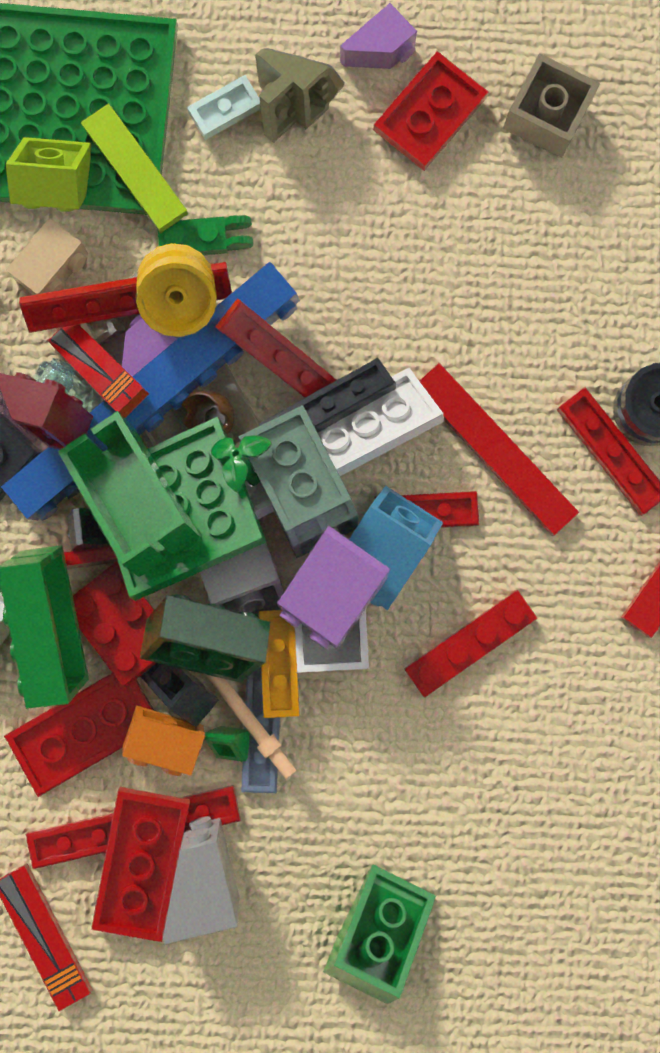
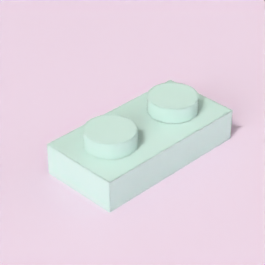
(224, 107)

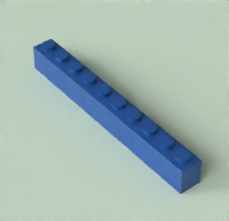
(167, 379)

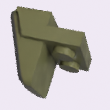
(293, 90)

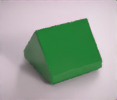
(229, 743)

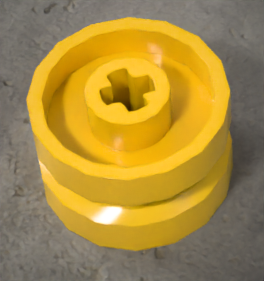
(175, 290)

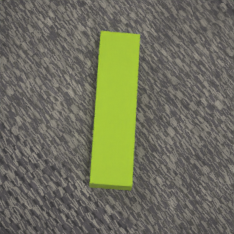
(134, 168)

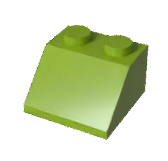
(49, 174)

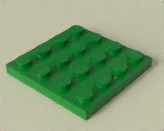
(218, 513)

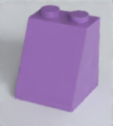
(332, 589)

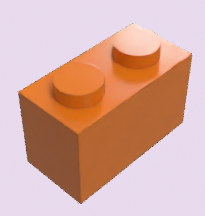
(163, 742)

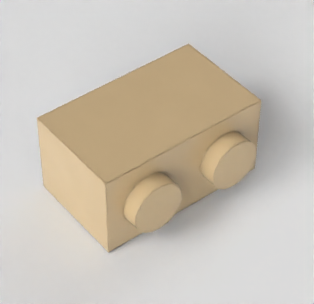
(48, 259)

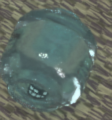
(59, 372)

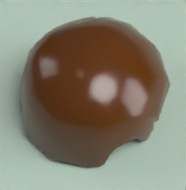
(206, 405)

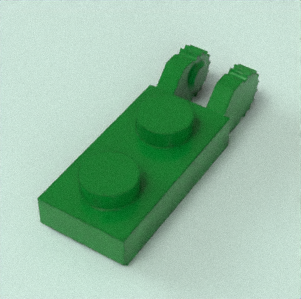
(208, 234)

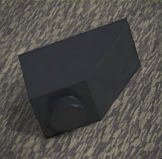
(84, 530)
(180, 692)

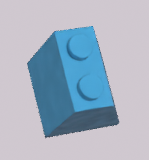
(396, 536)

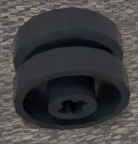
(636, 408)

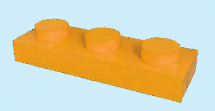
(280, 669)

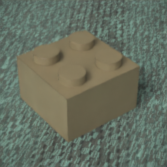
(550, 105)

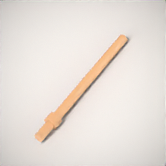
(268, 745)

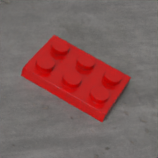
(430, 110)
(114, 623)

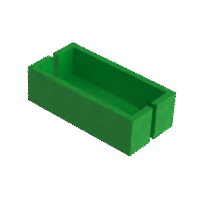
(128, 495)
(43, 627)

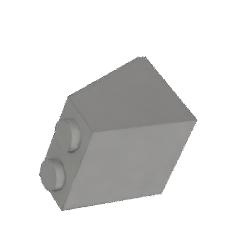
(245, 582)
(204, 884)

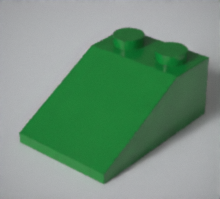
(380, 935)

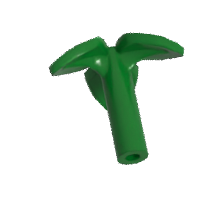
(238, 467)

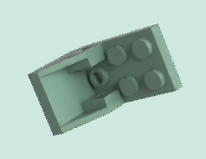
(302, 481)

